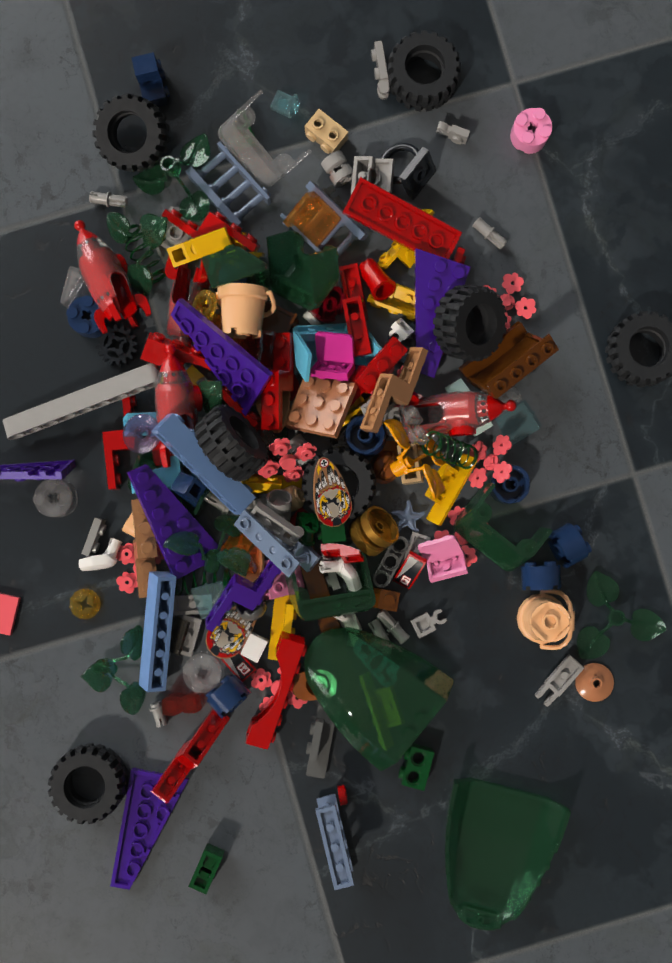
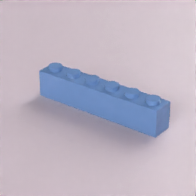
(185, 447)
(157, 631)

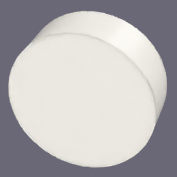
(310, 318)

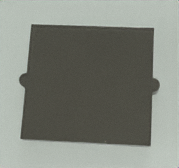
(178, 634)

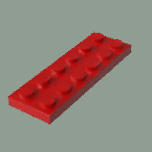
(400, 220)

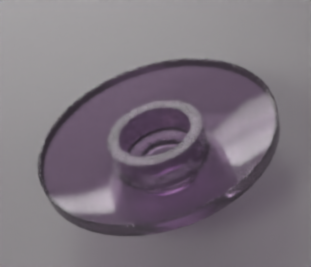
(133, 433)

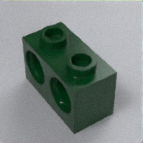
(331, 534)
(422, 766)
(206, 868)

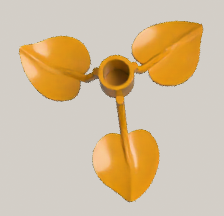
(405, 464)

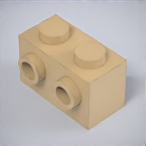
(326, 132)
(417, 476)

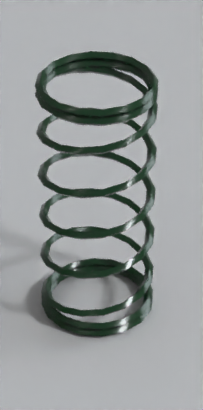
(160, 271)
(454, 453)
(226, 579)

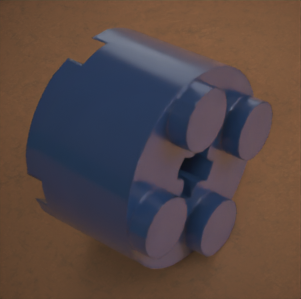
(77, 317)
(366, 447)
(519, 490)
(569, 545)
(541, 576)
(228, 695)

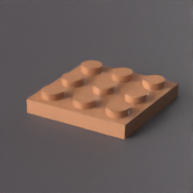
(321, 406)

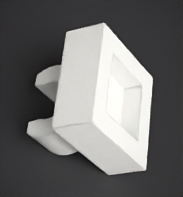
(402, 329)

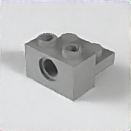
(376, 171)

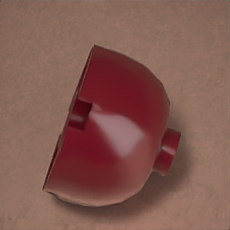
(330, 307)

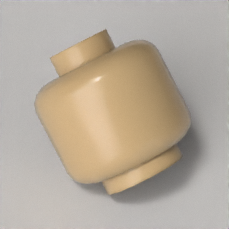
(297, 497)

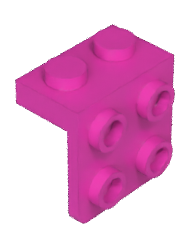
(334, 356)

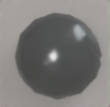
(250, 615)

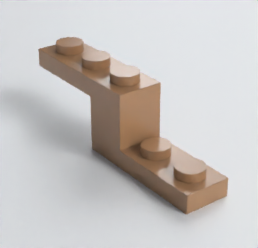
(394, 389)
(144, 548)

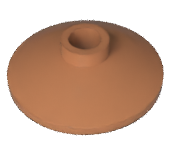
(585, 680)

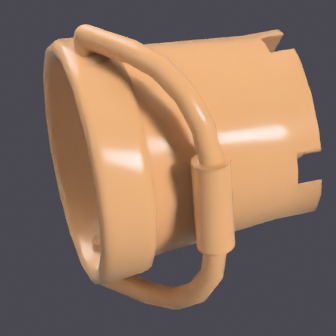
(244, 308)
(546, 620)

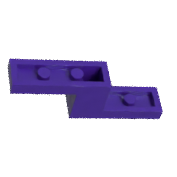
(242, 592)

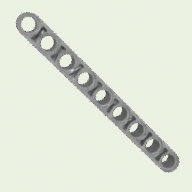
(81, 401)

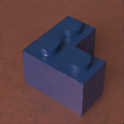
(150, 78)

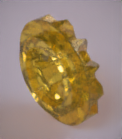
(206, 297)
(92, 599)

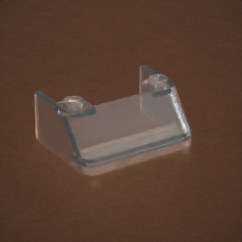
(249, 151)

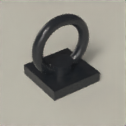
(417, 171)

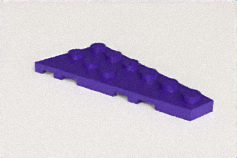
(432, 280)
(226, 359)
(37, 470)
(166, 517)
(141, 825)

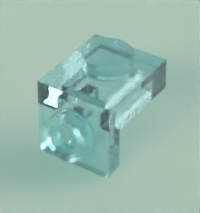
(285, 104)

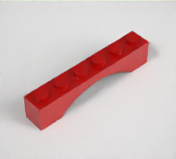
(154, 351)
(262, 726)

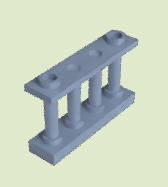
(222, 205)
(355, 232)
(285, 557)
(334, 841)

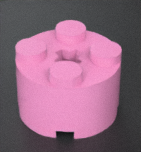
(531, 130)

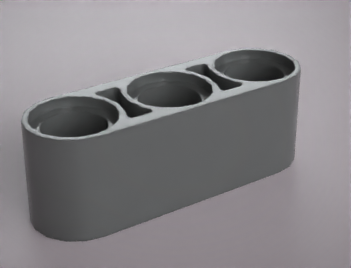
(390, 571)

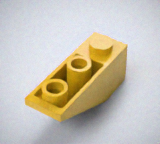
(199, 247)

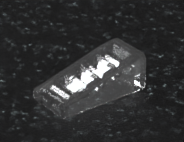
(72, 286)

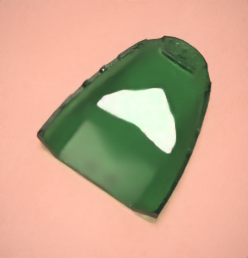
(374, 691)
(498, 849)

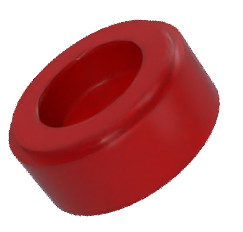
(342, 794)

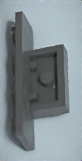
(320, 747)

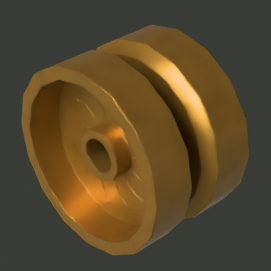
(374, 531)

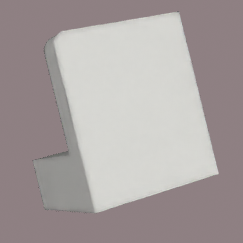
(254, 647)

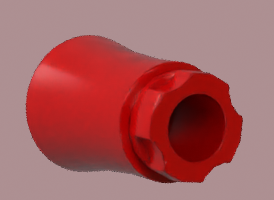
(377, 280)

